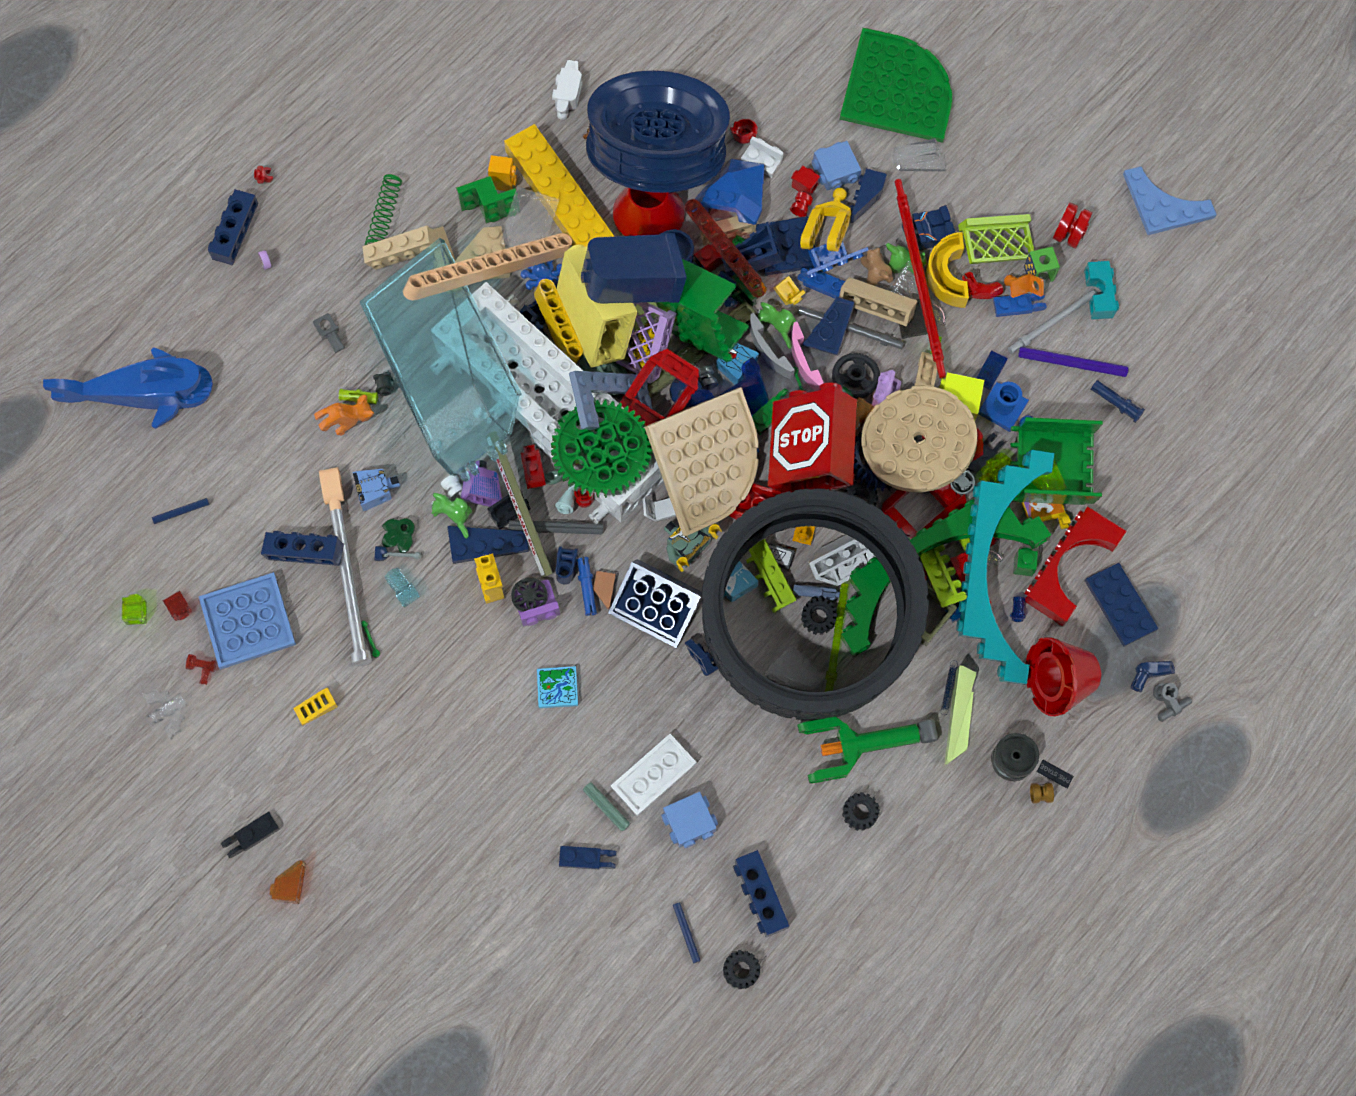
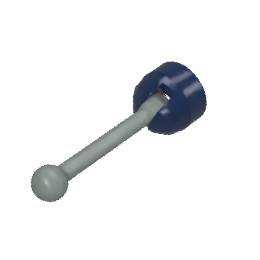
(382, 554)

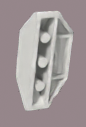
(837, 560)

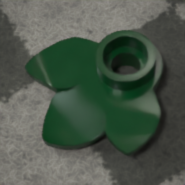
(396, 536)

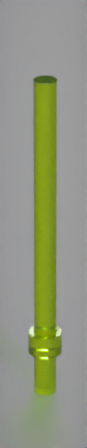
(831, 674)

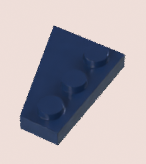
(831, 329)

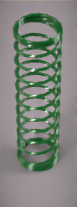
(394, 177)

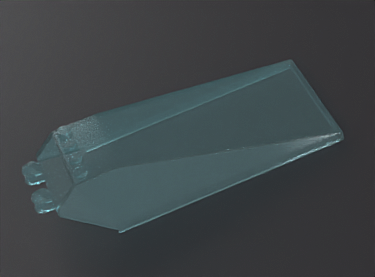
(445, 365)

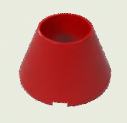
(636, 220)
(1061, 675)

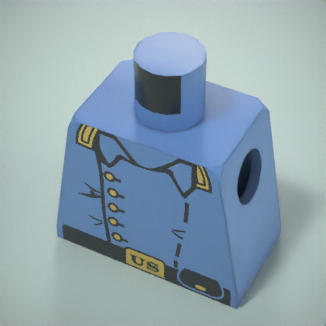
(374, 487)

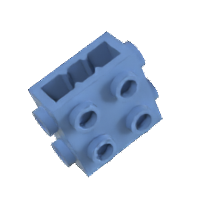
(836, 165)
(689, 820)

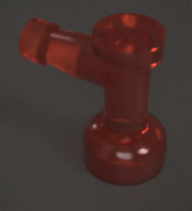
(206, 666)

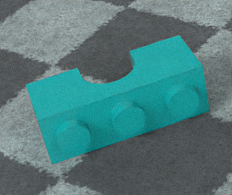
(1100, 275)

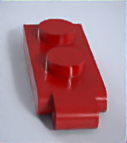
(532, 467)

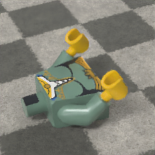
(685, 549)

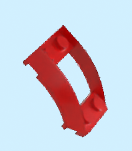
(672, 365)
(945, 496)

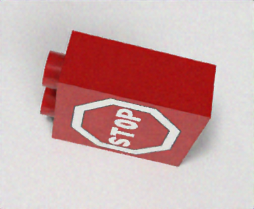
(813, 440)

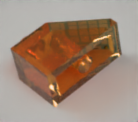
(289, 884)

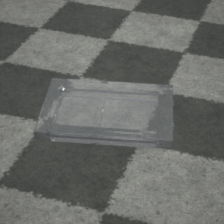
(529, 217)

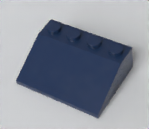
(656, 603)

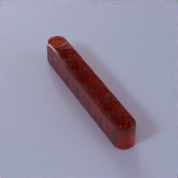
(728, 254)

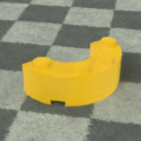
(940, 280)

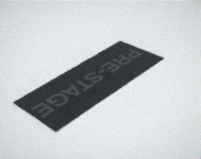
(1055, 774)

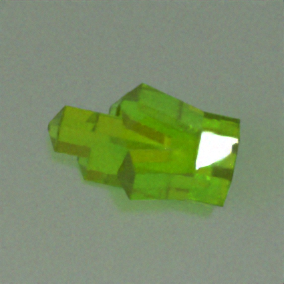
(992, 467)

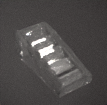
(897, 283)

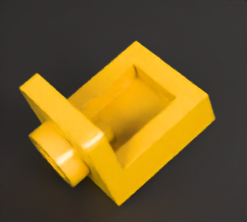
(788, 291)

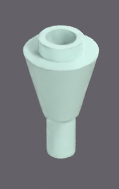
(566, 502)

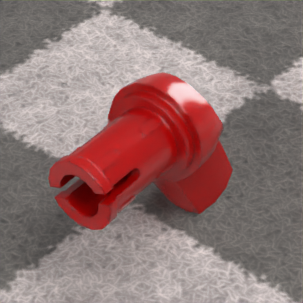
(982, 291)

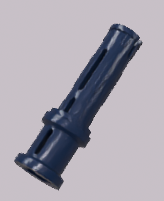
(1124, 406)

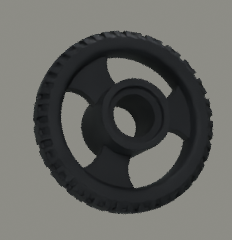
(856, 368)

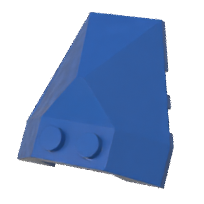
(737, 190)

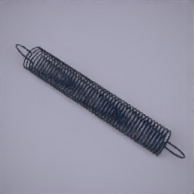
(949, 685)

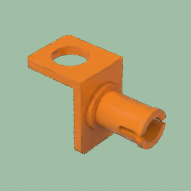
(1024, 284)

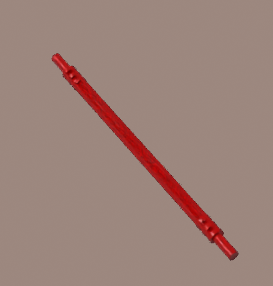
(920, 279)

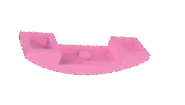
(812, 378)

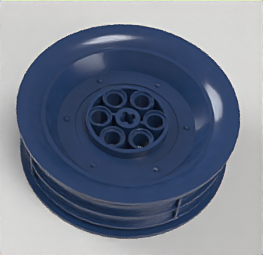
(657, 131)

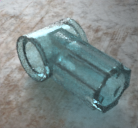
(404, 591)

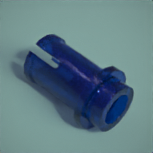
(1018, 609)

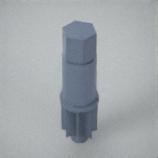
(816, 591)

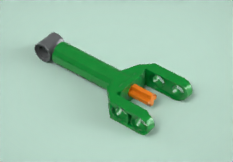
(852, 744)

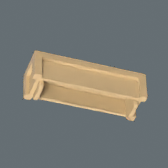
(731, 228)
(926, 371)

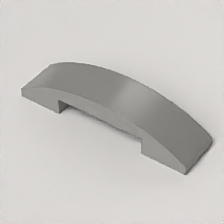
(780, 365)

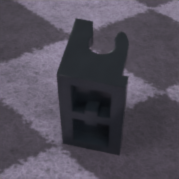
(504, 511)

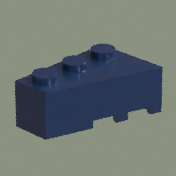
(759, 250)

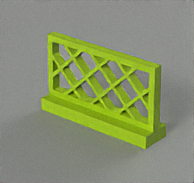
(993, 225)

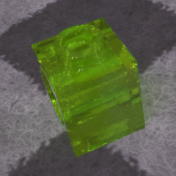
(134, 610)

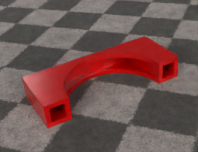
(1089, 530)

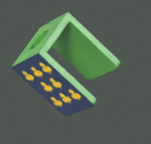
(1050, 264)

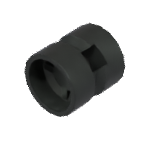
(965, 483)

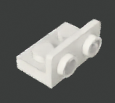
(765, 154)

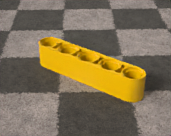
(557, 312)

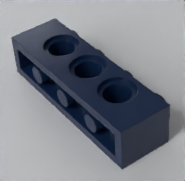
(227, 252)
(329, 555)
(754, 862)

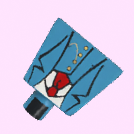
(732, 369)

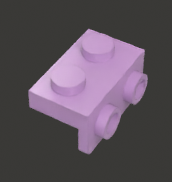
(886, 385)

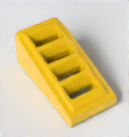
(318, 712)

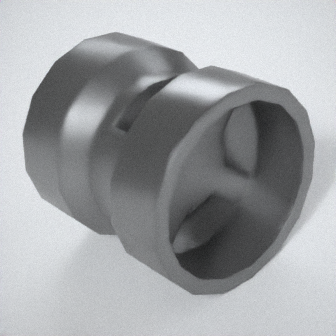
(706, 378)

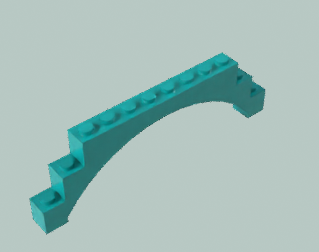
(976, 612)

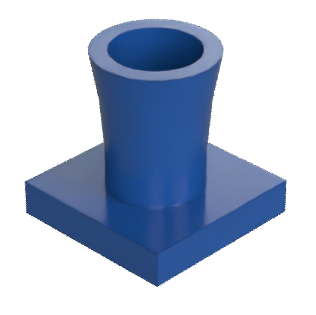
(1004, 405)

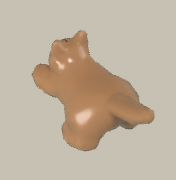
(876, 267)

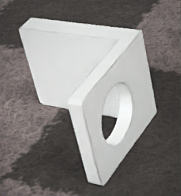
(659, 510)

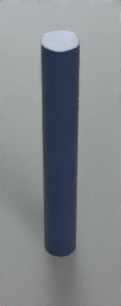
(181, 510)
(686, 933)

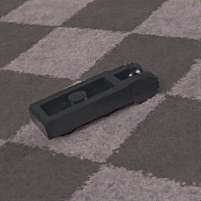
(988, 453)
(251, 834)

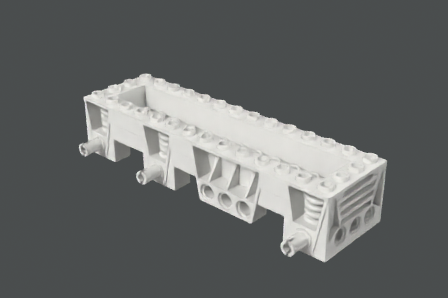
(547, 366)

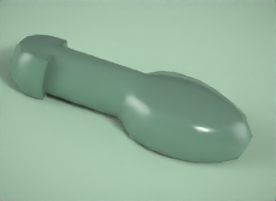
(552, 478)

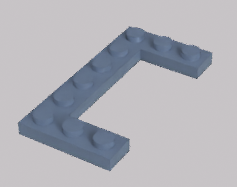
(586, 383)

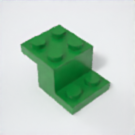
(484, 194)

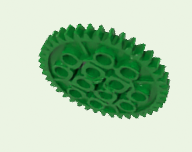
(588, 477)

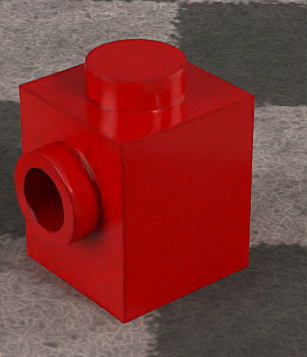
(805, 180)

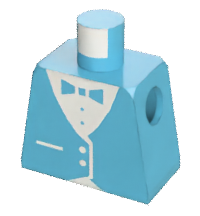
(740, 583)

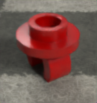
(260, 174)

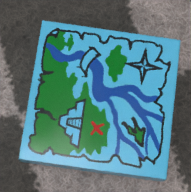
(557, 687)

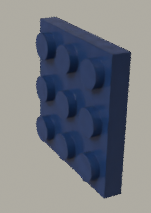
(788, 238)

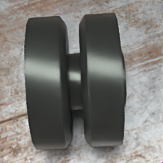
(1026, 757)

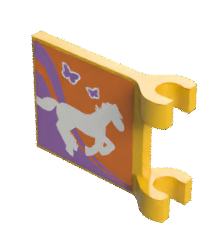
(1047, 512)

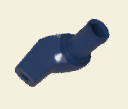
(1151, 669)

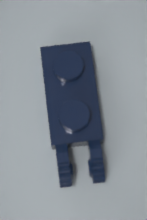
(585, 858)

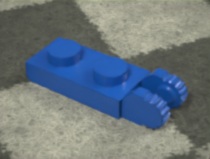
(1019, 305)

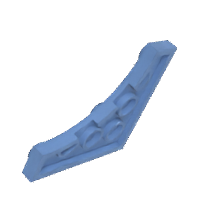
(1161, 211)

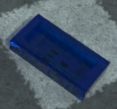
(991, 369)

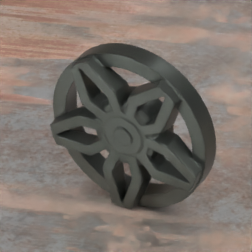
(529, 594)

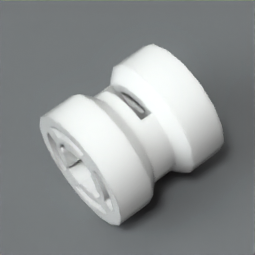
(453, 486)

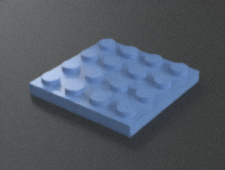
(247, 620)

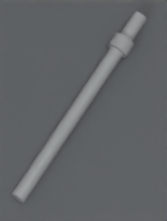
(1025, 340)

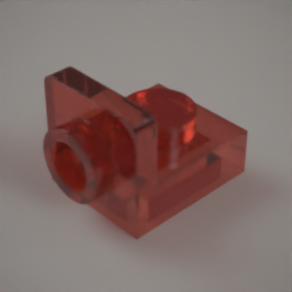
(177, 606)

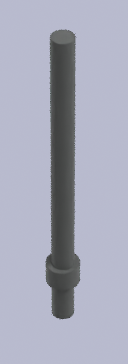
(883, 339)

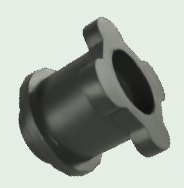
(384, 384)

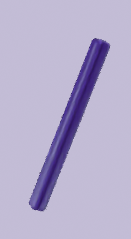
(1072, 361)

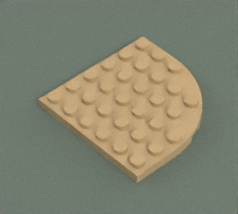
(706, 458)

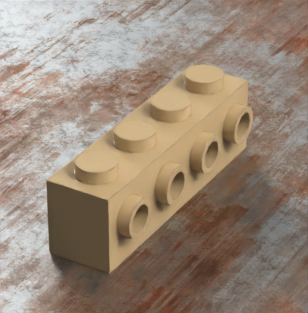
(398, 248)
(878, 301)

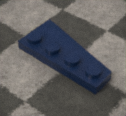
(485, 542)

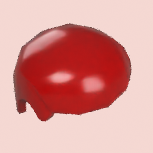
(744, 130)

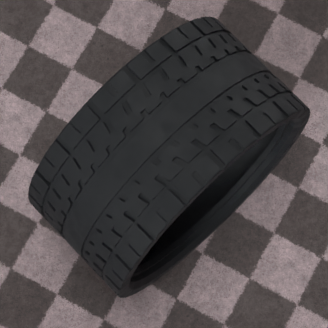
(846, 515)

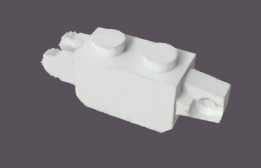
(568, 89)

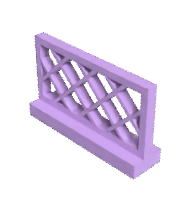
(660, 340)

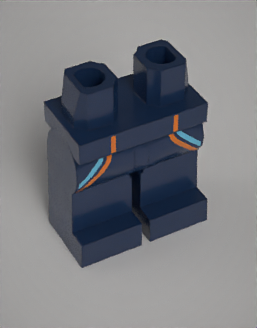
(932, 227)

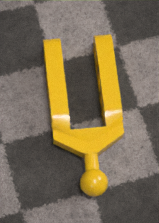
(840, 225)

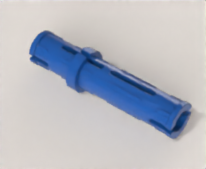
(587, 586)

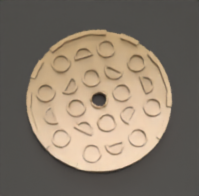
(923, 465)

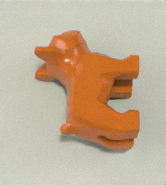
(344, 415)

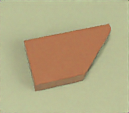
(604, 587)

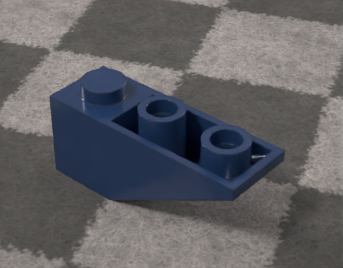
(870, 192)

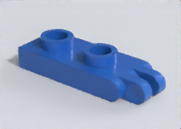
(822, 283)

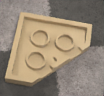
(485, 242)

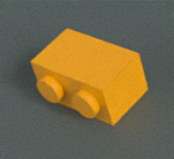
(502, 172)

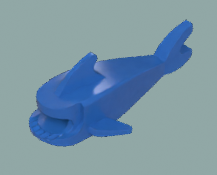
(155, 383)

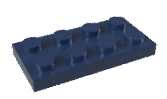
(1121, 604)

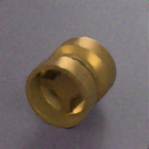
(1041, 793)

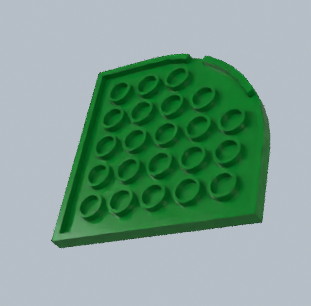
(897, 87)

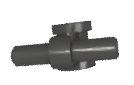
(1169, 698)

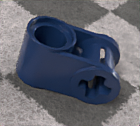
(566, 562)

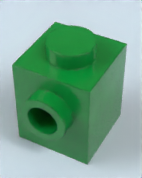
(1025, 562)

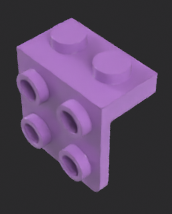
(545, 612)

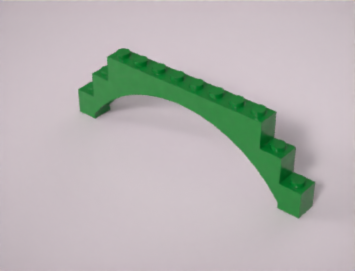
(873, 580)

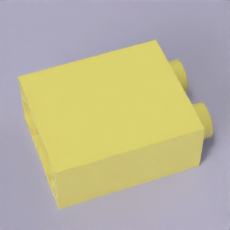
(601, 328)

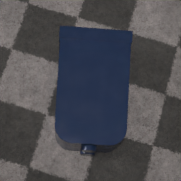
(634, 269)

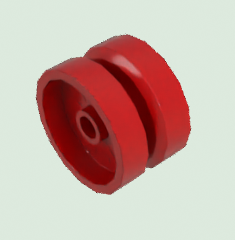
(1074, 226)

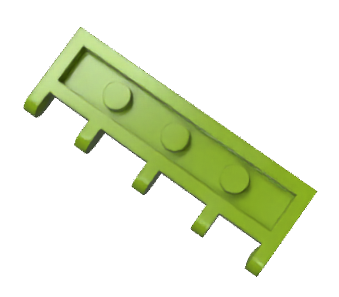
(772, 575)
(940, 577)

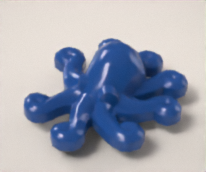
(540, 272)

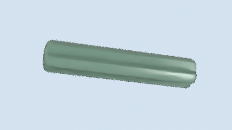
(606, 807)

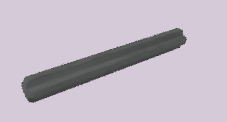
(560, 527)

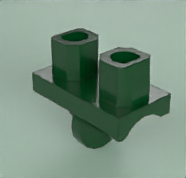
(741, 291)

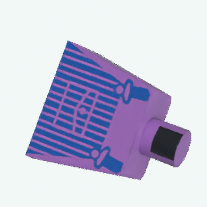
(482, 488)

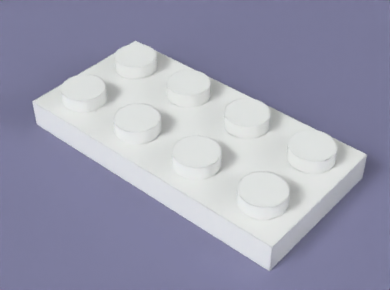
(653, 774)

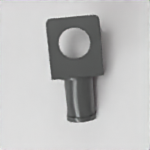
(331, 333)

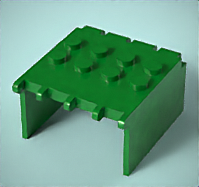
(699, 316)
(1069, 443)

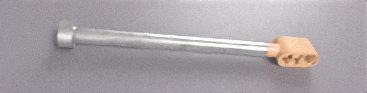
(333, 495)

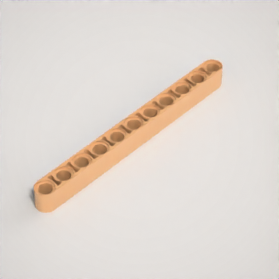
(486, 266)

